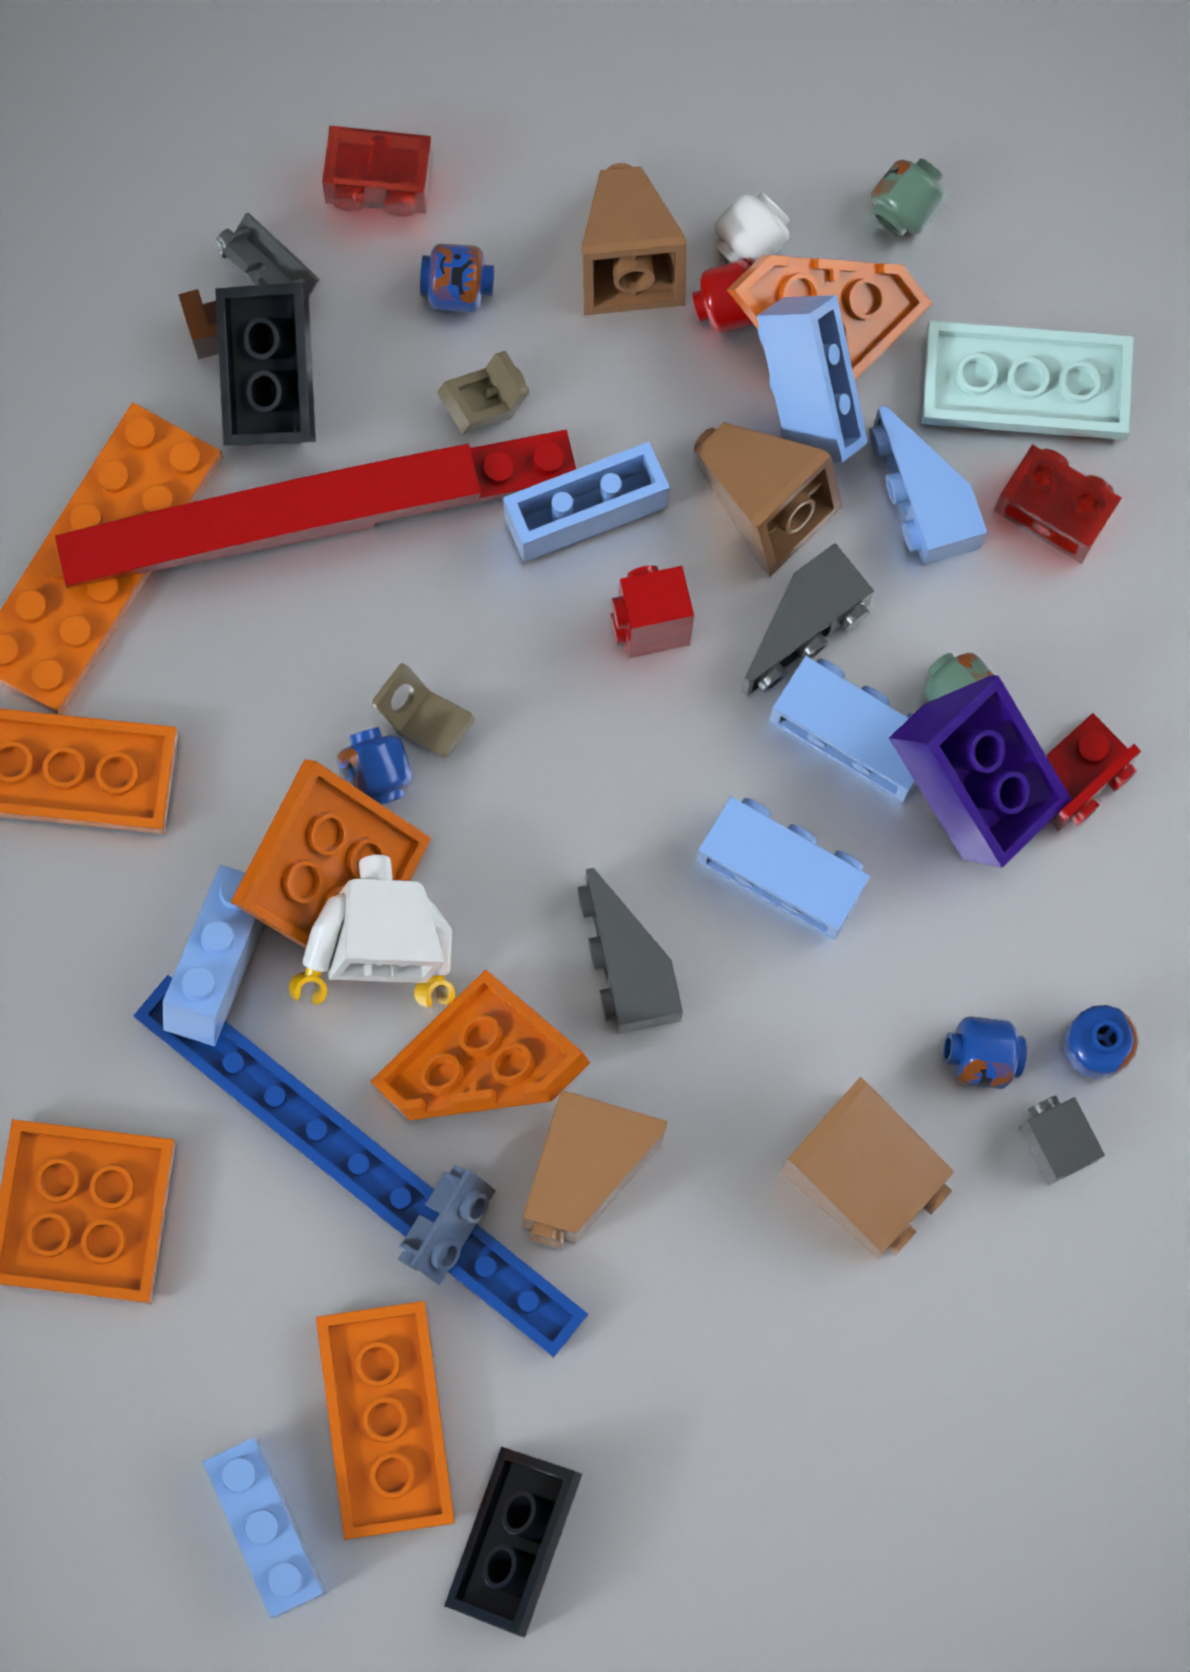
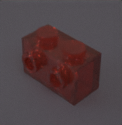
(377, 170)
(1057, 502)

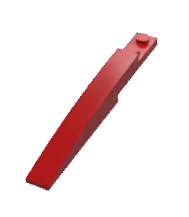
(311, 507)

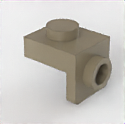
(485, 395)

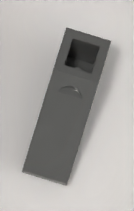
(815, 604)
(637, 970)

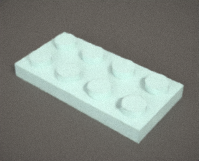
(1027, 380)

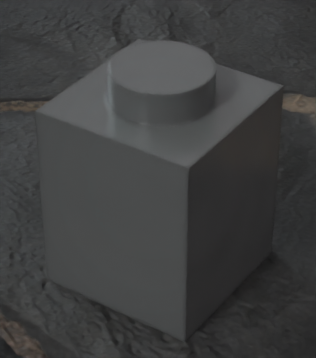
(1060, 1138)

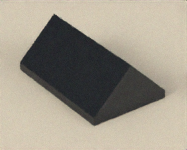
(265, 364)
(513, 1541)

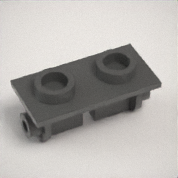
(262, 255)

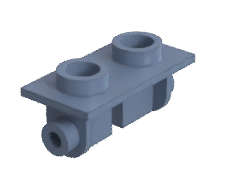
(436, 1246)

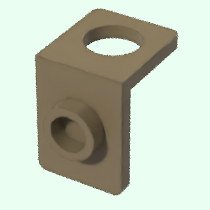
(424, 716)

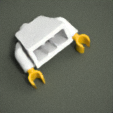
(379, 934)

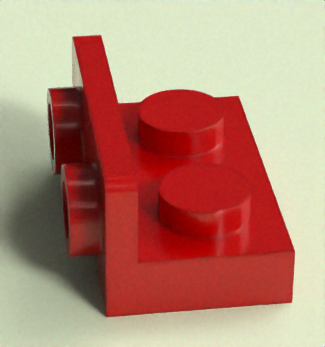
(1088, 764)

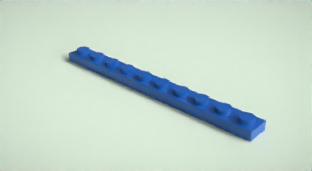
(369, 1173)

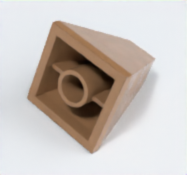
(631, 246)
(769, 488)

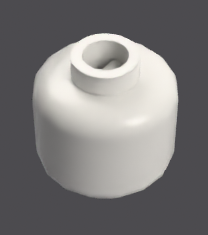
(751, 229)

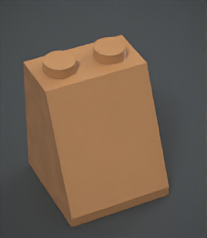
(586, 1165)
(869, 1170)

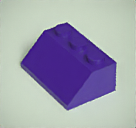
(981, 771)

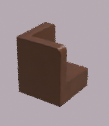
(201, 323)

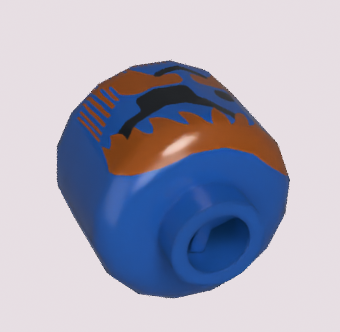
(455, 278)
(376, 765)
(1118, 1038)
(985, 1052)

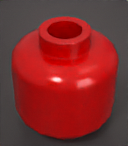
(716, 303)

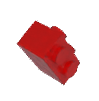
(652, 611)

